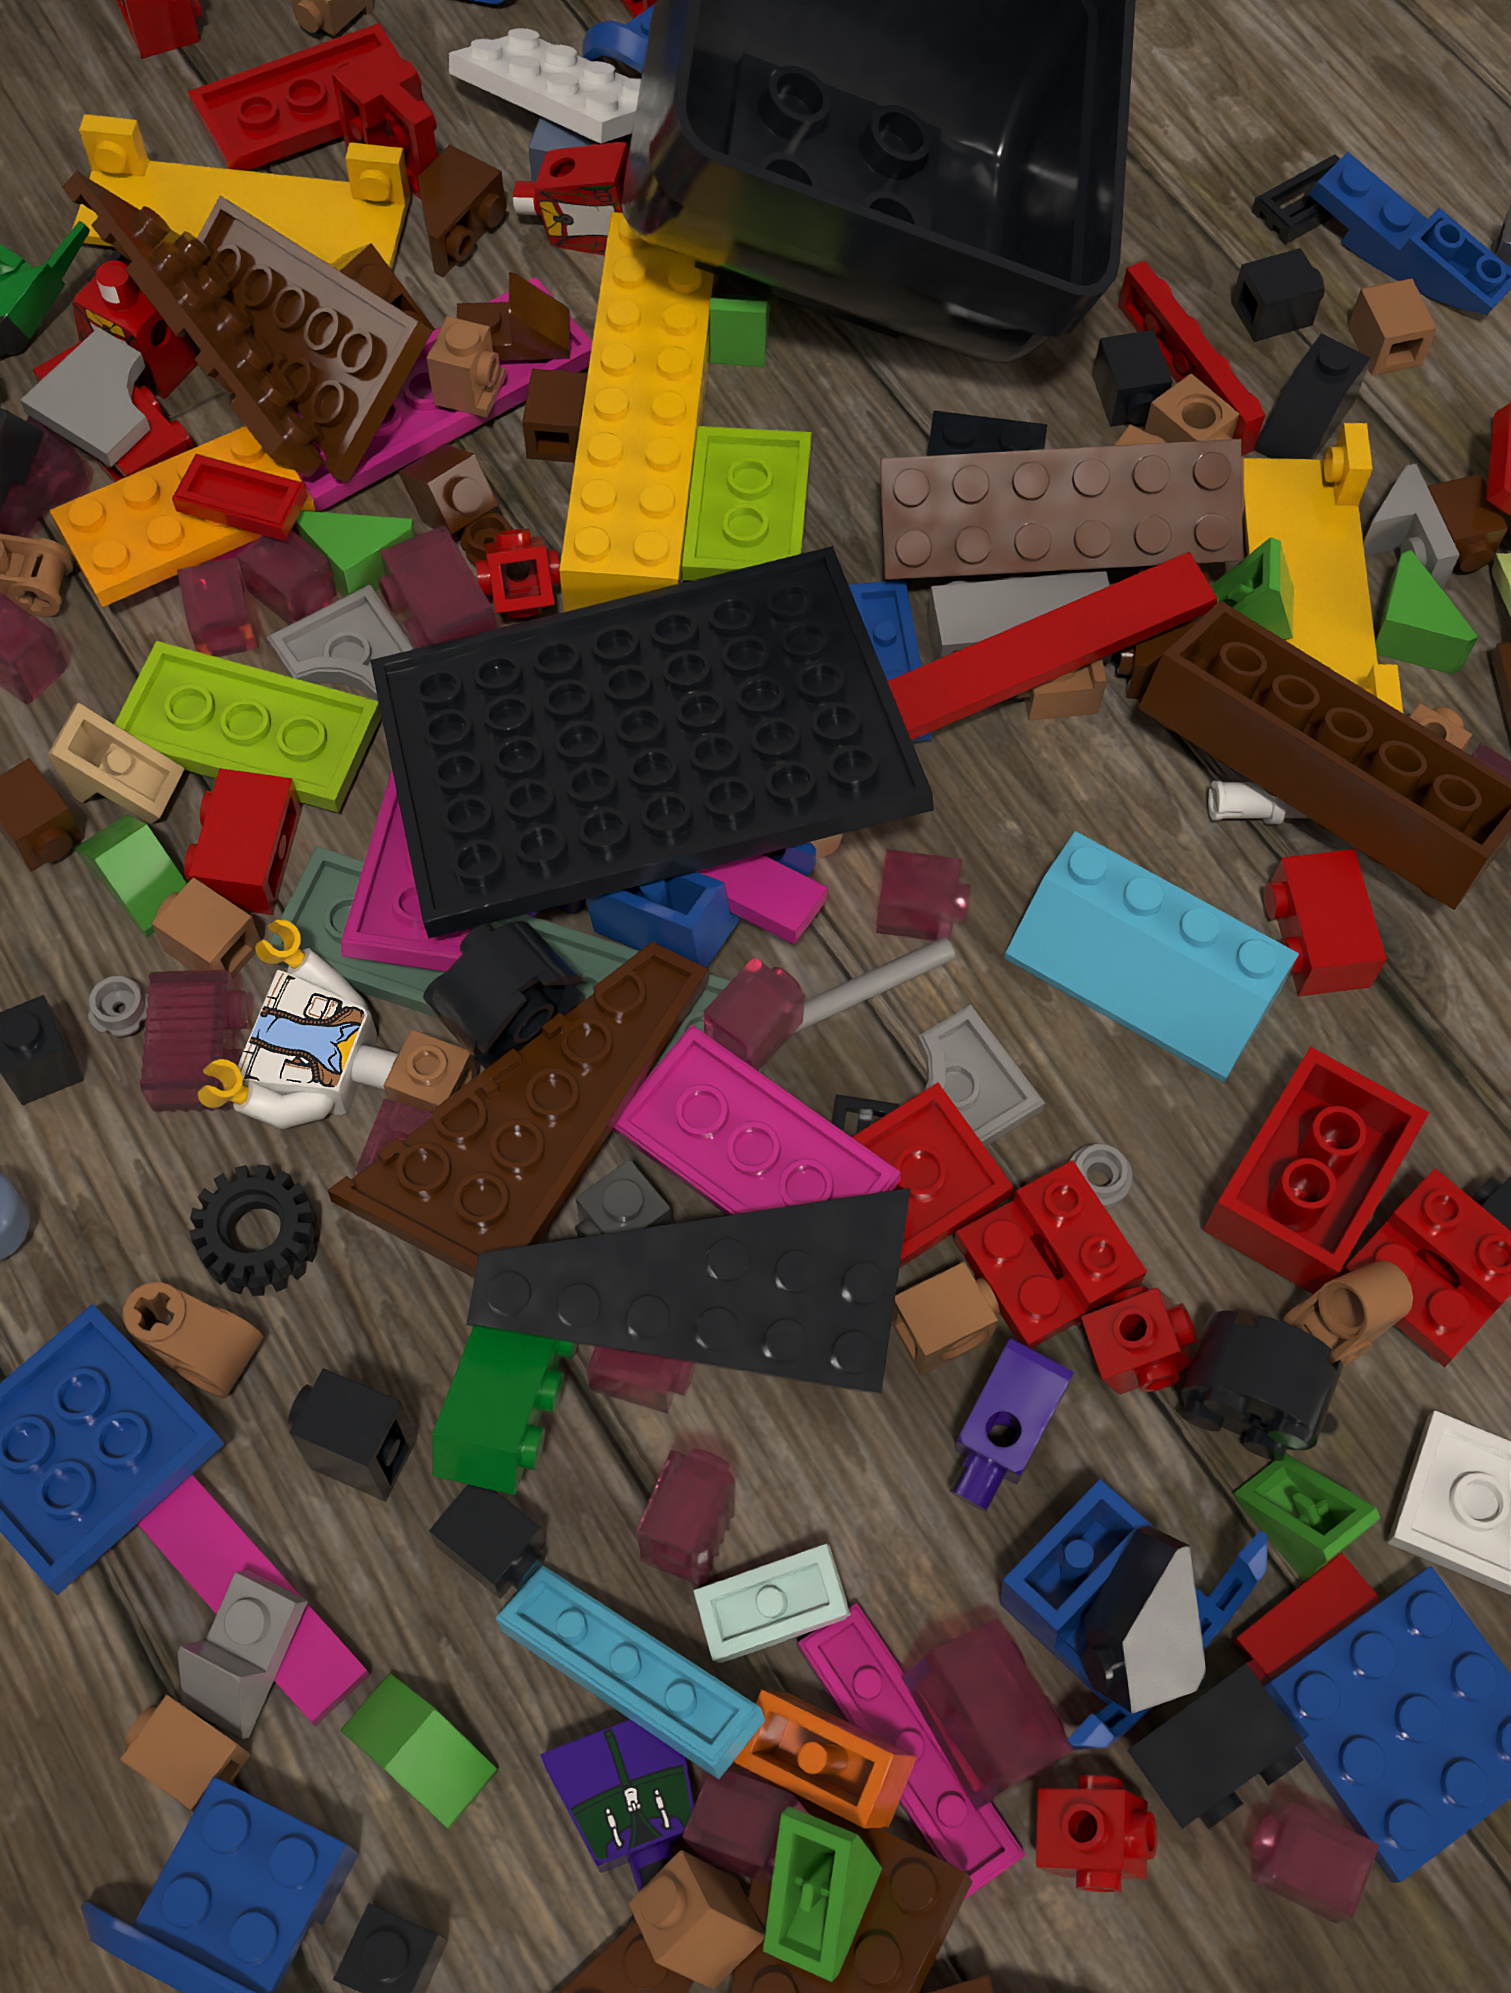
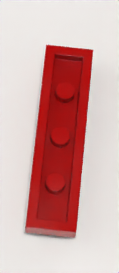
(1151, 306)

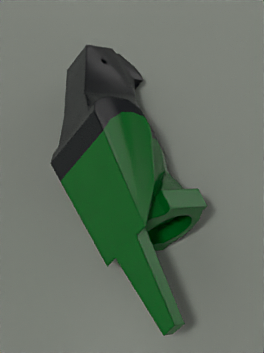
(31, 291)

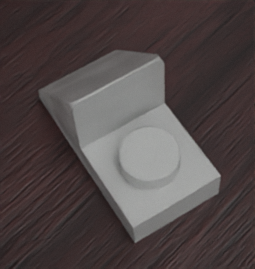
(1413, 523)
(238, 1661)

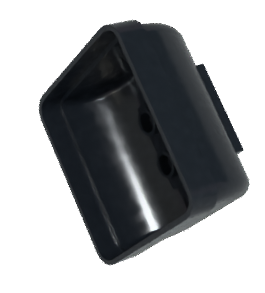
(892, 158)

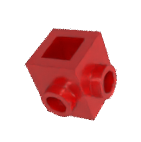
(519, 595)
(1141, 1340)
(1095, 1834)

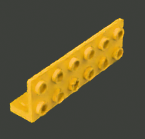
(312, 212)
(1317, 519)

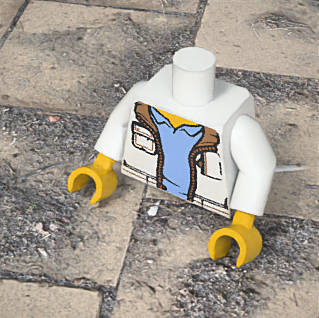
(306, 1045)

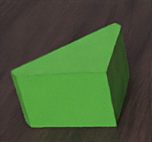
(739, 329)
(353, 544)
(1261, 588)
(1421, 622)
(132, 868)
(1305, 1514)
(419, 1750)
(817, 1893)

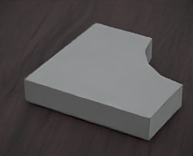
(91, 397)
(340, 642)
(978, 1075)

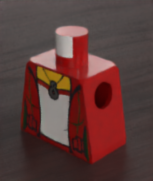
(576, 194)
(123, 310)

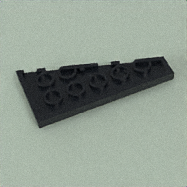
(748, 1292)

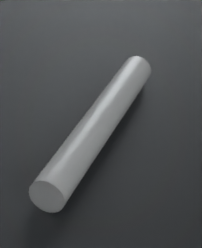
(876, 981)

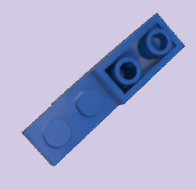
(1406, 245)

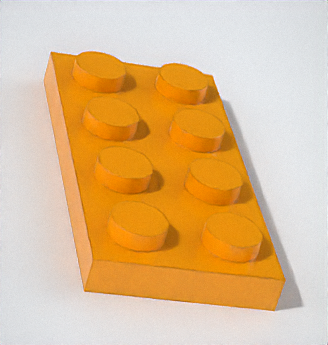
(135, 537)

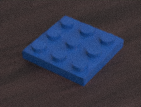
(89, 1447)
(1406, 1722)

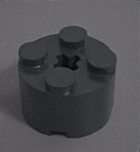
(502, 990)
(1260, 1384)

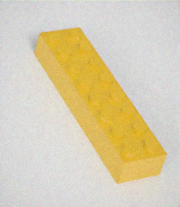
(637, 423)

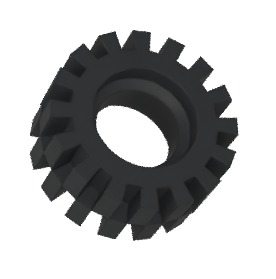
(234, 1199)

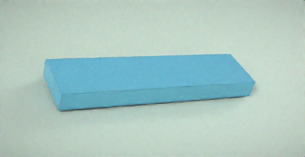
(631, 1671)

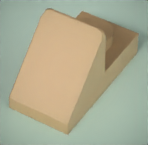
(107, 760)

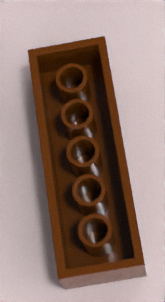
(1061, 509)
(1333, 752)

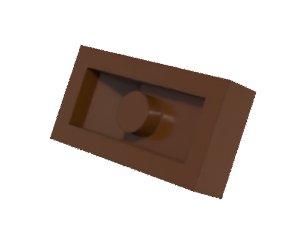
(526, 326)

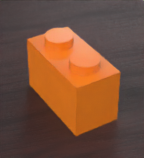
(827, 1760)

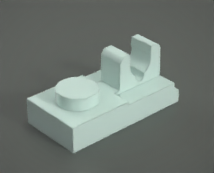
(771, 1604)

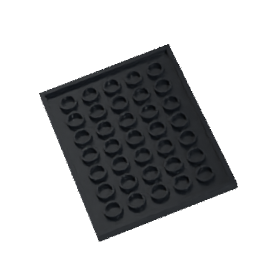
(642, 741)

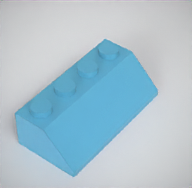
(1150, 956)

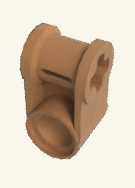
(32, 579)
(1355, 1309)
(199, 1343)

